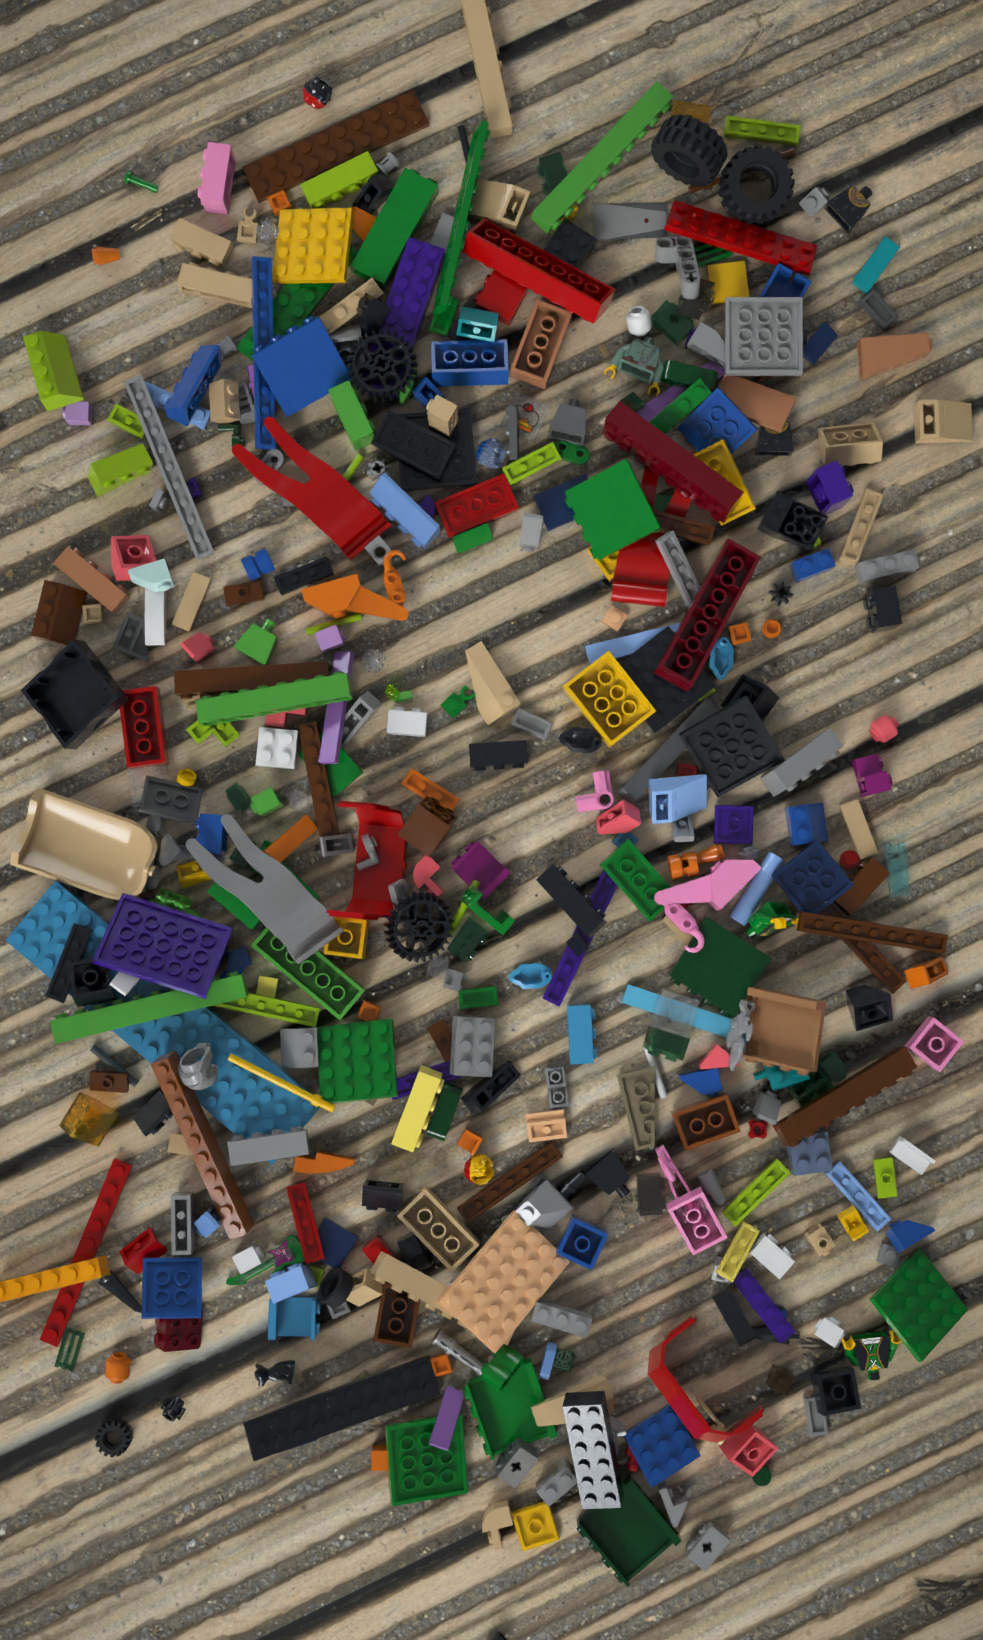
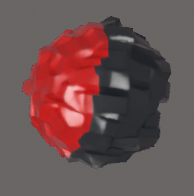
(316, 93)

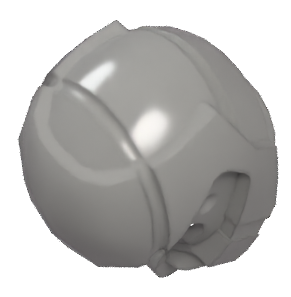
(201, 1073)

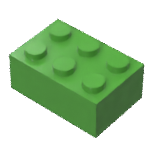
(352, 415)

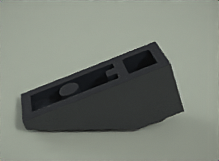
(490, 1088)

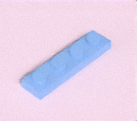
(159, 397)

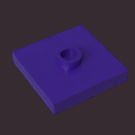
(733, 824)

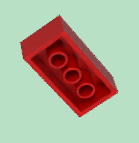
(144, 728)

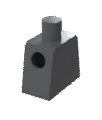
(569, 423)

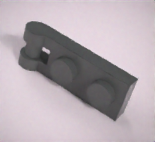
(512, 431)

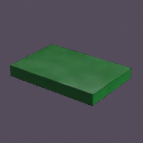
(341, 774)

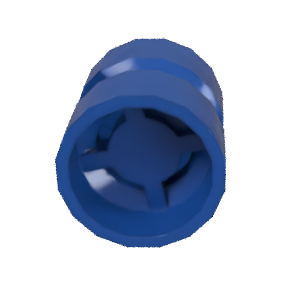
(258, 564)

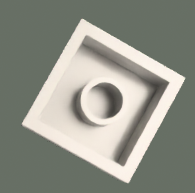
(277, 748)

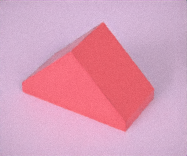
(715, 1058)

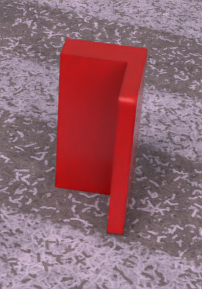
(143, 1246)

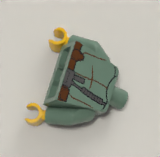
(640, 361)

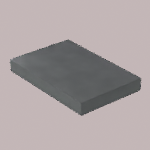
(170, 800)

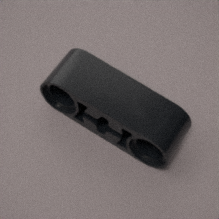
(734, 1317)

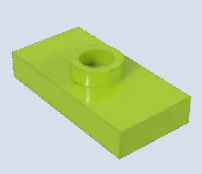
(884, 1177)

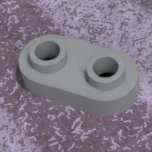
(267, 459)

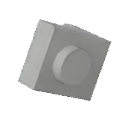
(815, 201)

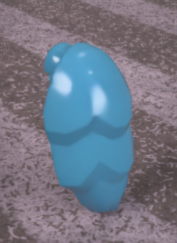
(721, 658)
(531, 975)

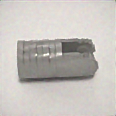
(712, 1187)

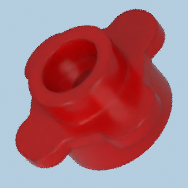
(762, 1129)

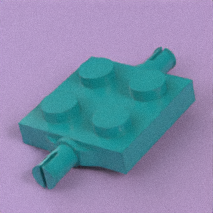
(780, 1078)

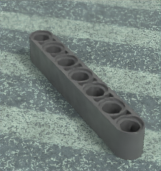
(664, 755)

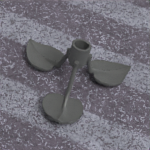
(169, 850)

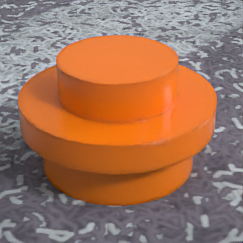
(771, 628)

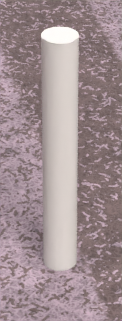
(658, 1079)

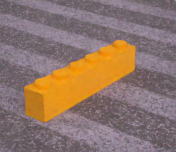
(54, 1278)

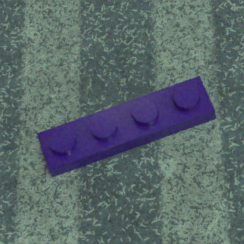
(763, 1305)

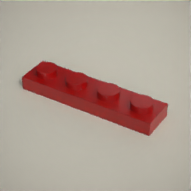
(305, 1223)

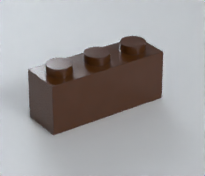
(865, 881)

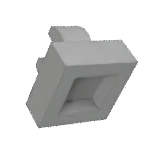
(453, 980)

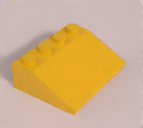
(608, 699)

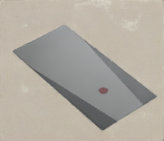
(629, 221)

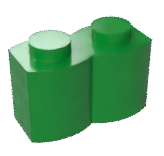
(502, 1367)

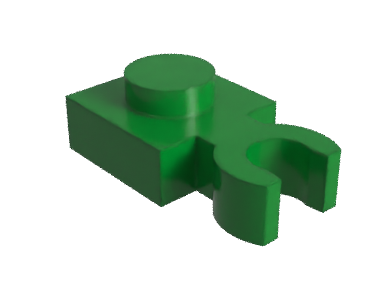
(455, 704)

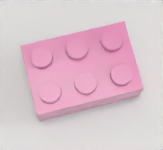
(217, 178)

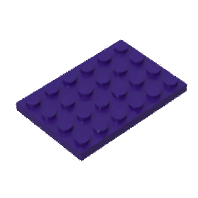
(163, 945)

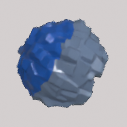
(491, 453)

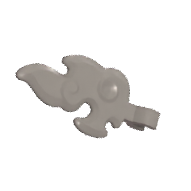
(738, 1026)

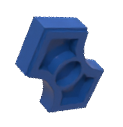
(237, 961)

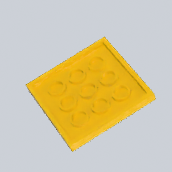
(313, 245)

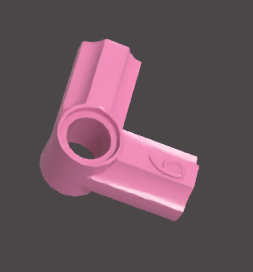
(602, 788)

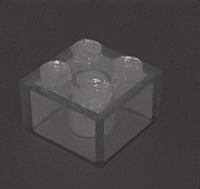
(674, 1013)

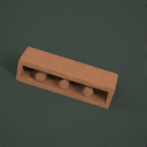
(91, 580)

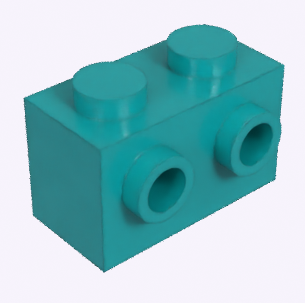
(477, 324)

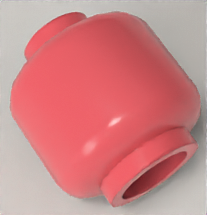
(884, 728)

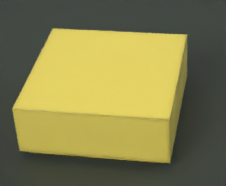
(267, 986)

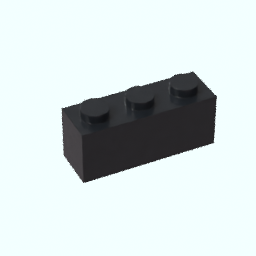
(498, 755)

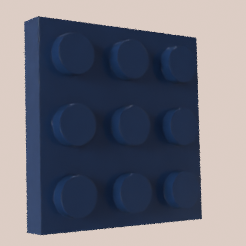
(812, 879)

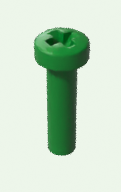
(130, 178)

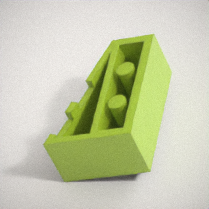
(119, 469)

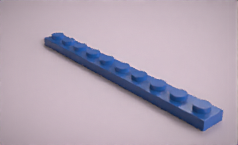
(262, 331)

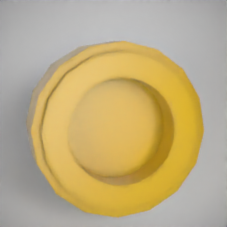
(186, 777)

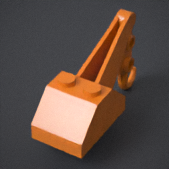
(348, 595)

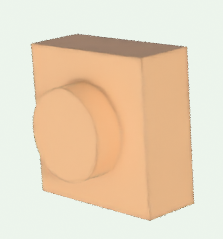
(614, 618)

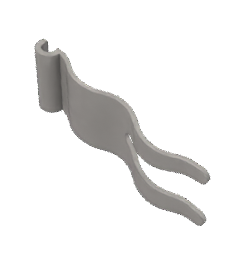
(277, 900)

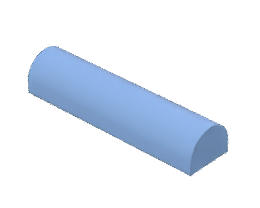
(756, 889)

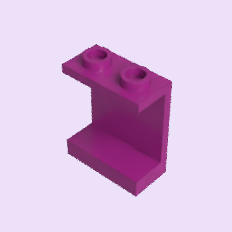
(479, 866)

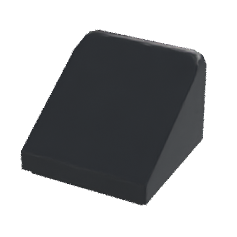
(577, 944)

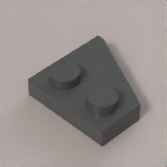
(132, 637)

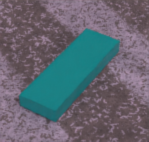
(875, 265)

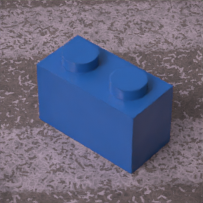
(812, 565)

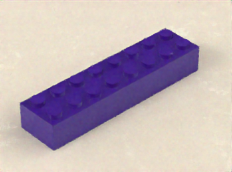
(410, 297)

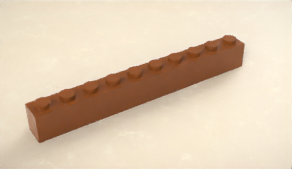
(203, 1146)

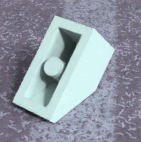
(152, 576)

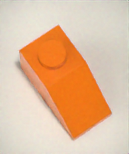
(926, 972)

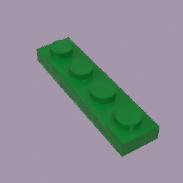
(681, 406)

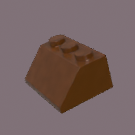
(58, 613)

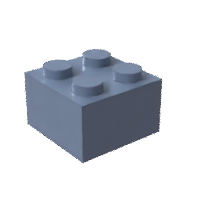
(811, 1155)

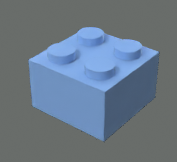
(291, 1283)

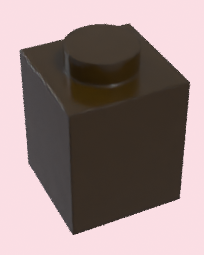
(780, 1379)

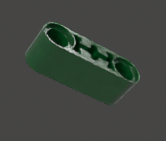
(684, 375)
(444, 1111)

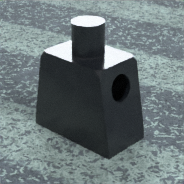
(609, 1174)

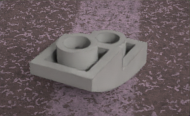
(557, 1087)

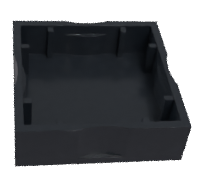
(75, 694)

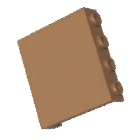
(785, 1030)

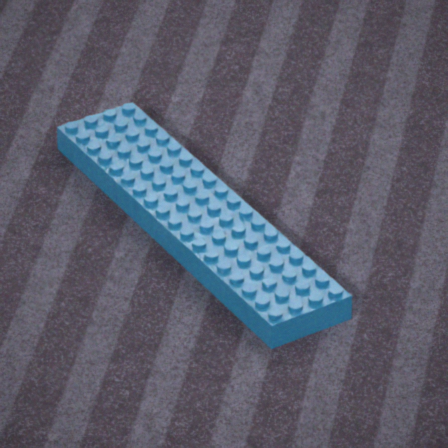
(238, 1097)

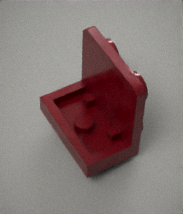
(178, 1334)

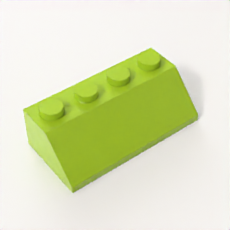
(53, 369)

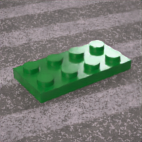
(635, 878)

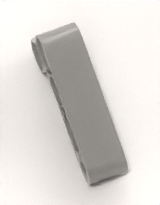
(681, 252)

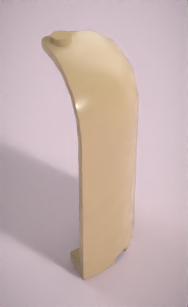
(85, 846)

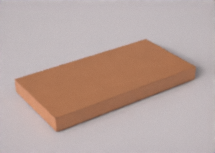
(759, 402)

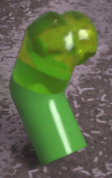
(395, 695)

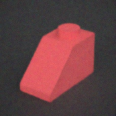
(198, 646)
(619, 819)

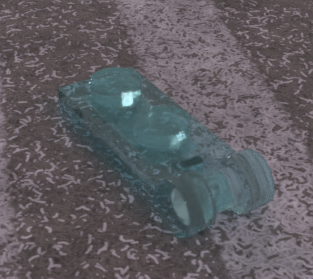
(898, 878)

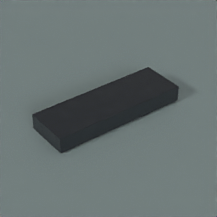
(304, 576)

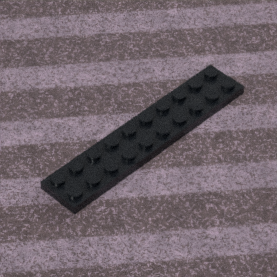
(340, 1408)

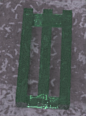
(65, 1365)

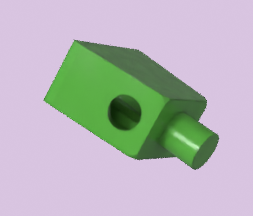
(258, 642)

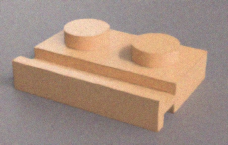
(546, 1125)

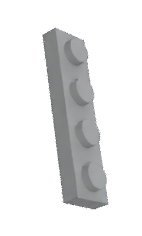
(678, 566)

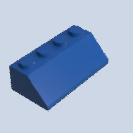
(469, 363)
(194, 384)

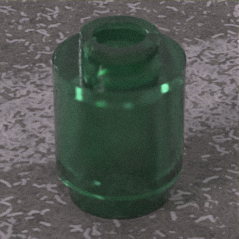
(238, 797)

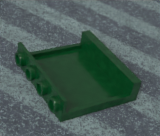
(720, 969)
(630, 1534)

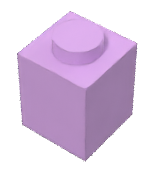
(78, 413)
(330, 638)

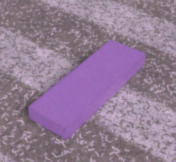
(446, 1418)

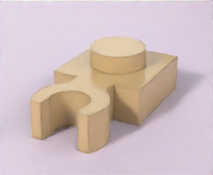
(247, 228)

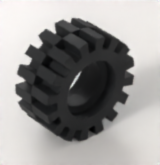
(113, 1449)

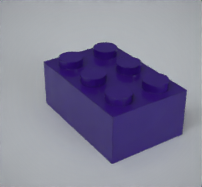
(829, 488)

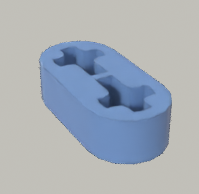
(547, 1361)

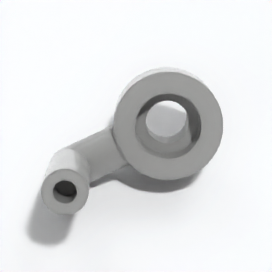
(370, 844)

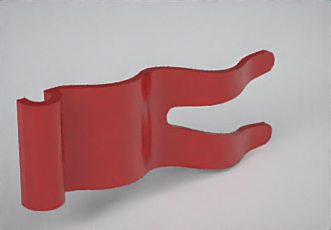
(325, 499)
(640, 567)

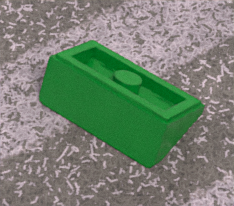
(472, 538)

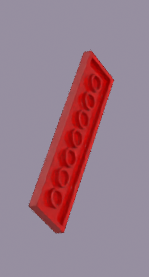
(740, 237)

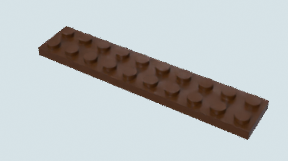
(336, 145)

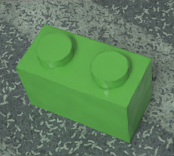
(266, 802)

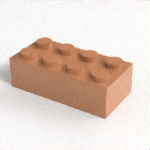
(540, 344)

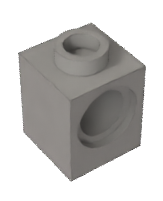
(374, 545)

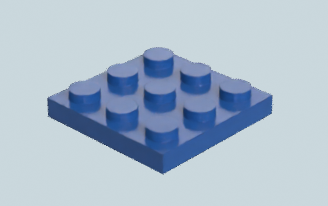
(717, 420)
(171, 1288)
(661, 1445)

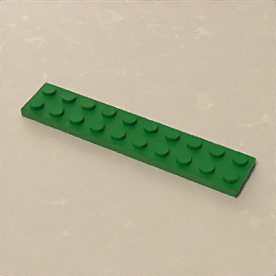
(460, 223)

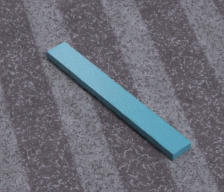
(703, 1019)

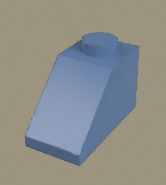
(207, 1222)

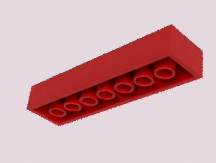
(538, 270)

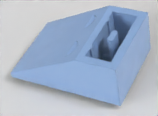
(676, 797)

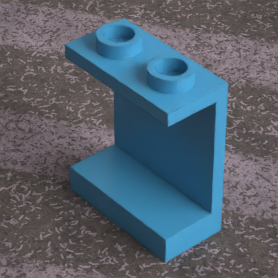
(294, 1317)

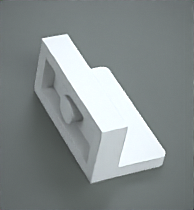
(911, 1155)

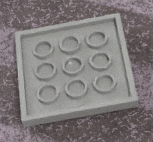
(763, 336)

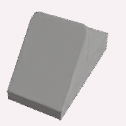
(682, 830)
(674, 1506)

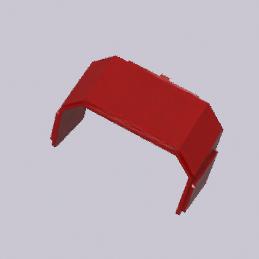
(370, 885)
(680, 1401)

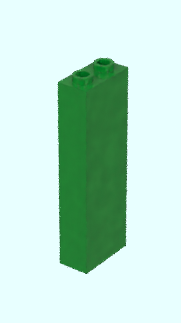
(394, 225)

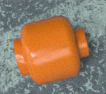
(118, 1367)

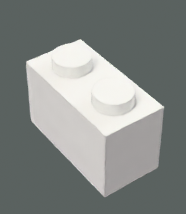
(407, 722)
(771, 1255)

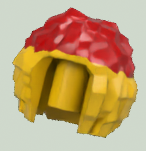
(479, 1169)

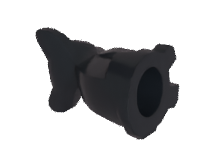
(280, 1371)

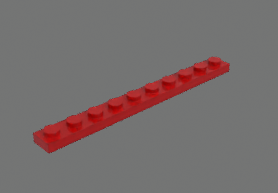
(87, 1249)

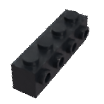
(569, 898)

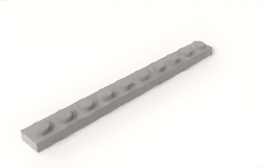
(169, 467)

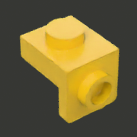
(853, 1223)

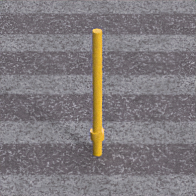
(316, 1100)

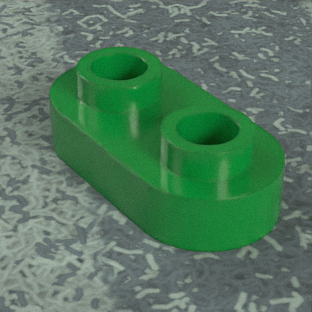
(570, 452)

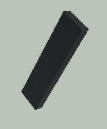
(72, 952)

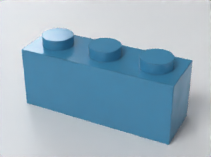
(581, 1034)

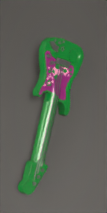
(287, 1253)

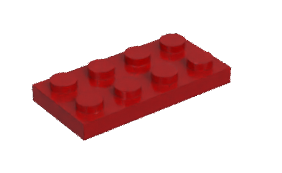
(476, 505)

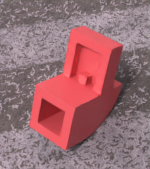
(279, 720)
(422, 875)

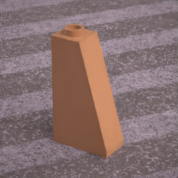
(887, 353)

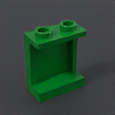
(500, 923)

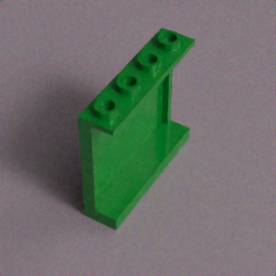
(612, 510)
(507, 1413)

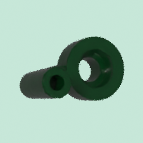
(236, 436)

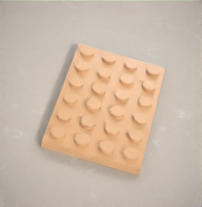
(503, 1281)

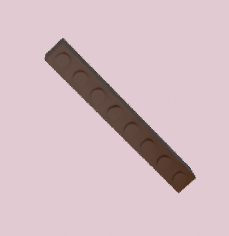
(221, 680)
(844, 1096)

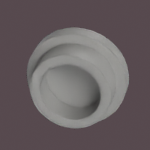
(749, 853)

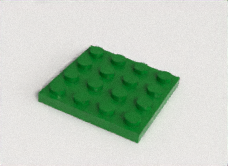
(357, 1061)
(918, 1304)
(421, 1470)

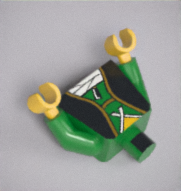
(770, 919)
(871, 1351)

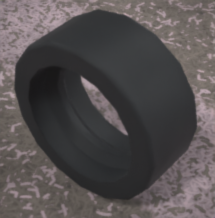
(335, 1287)

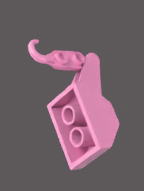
(715, 889)
(691, 1211)

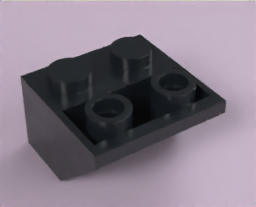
(153, 1114)

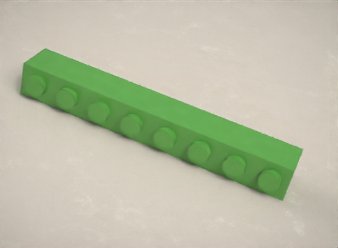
(274, 699)

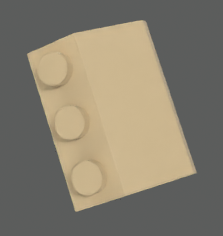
(850, 444)

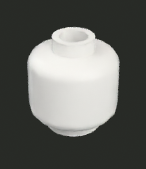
(638, 321)

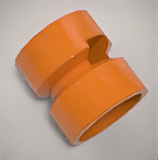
(675, 865)

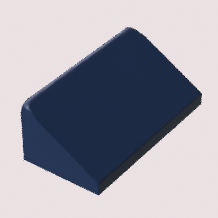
(819, 343)

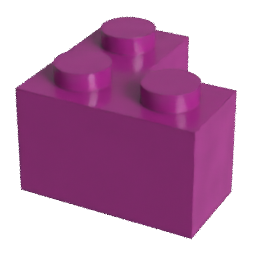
(870, 775)

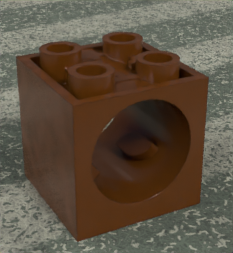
(428, 825)

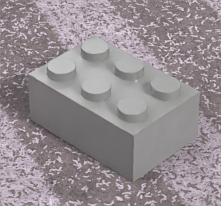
(472, 1046)

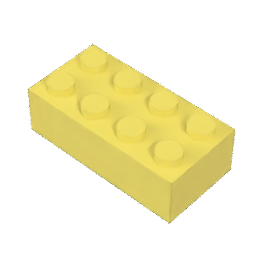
(415, 1114)

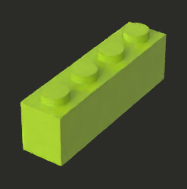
(339, 181)

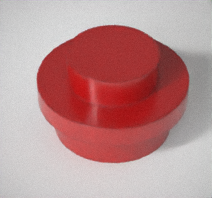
(849, 859)

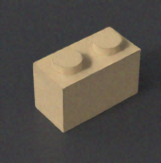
(224, 401)

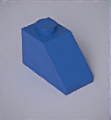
(704, 1081)
(907, 1233)

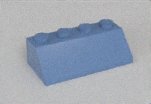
(404, 511)

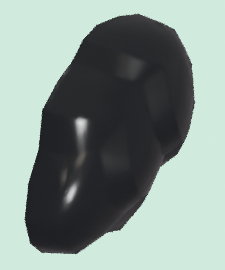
(581, 740)

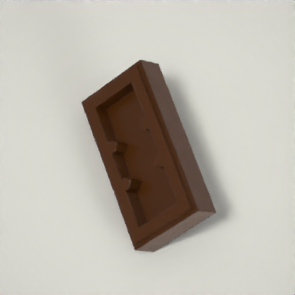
(243, 593)
(442, 1037)
(109, 1081)

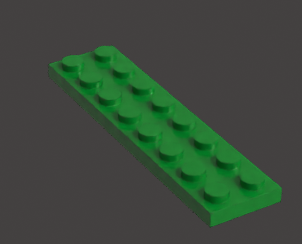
(291, 307)

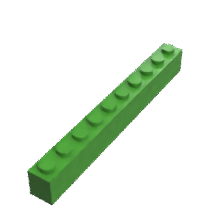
(602, 157)
(145, 1009)

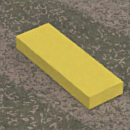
(737, 1251)

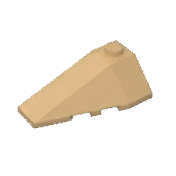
(490, 687)
(551, 1410)

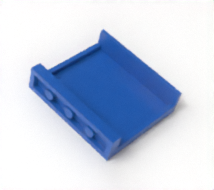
(300, 365)

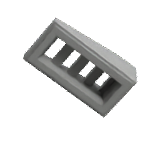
(246, 414)

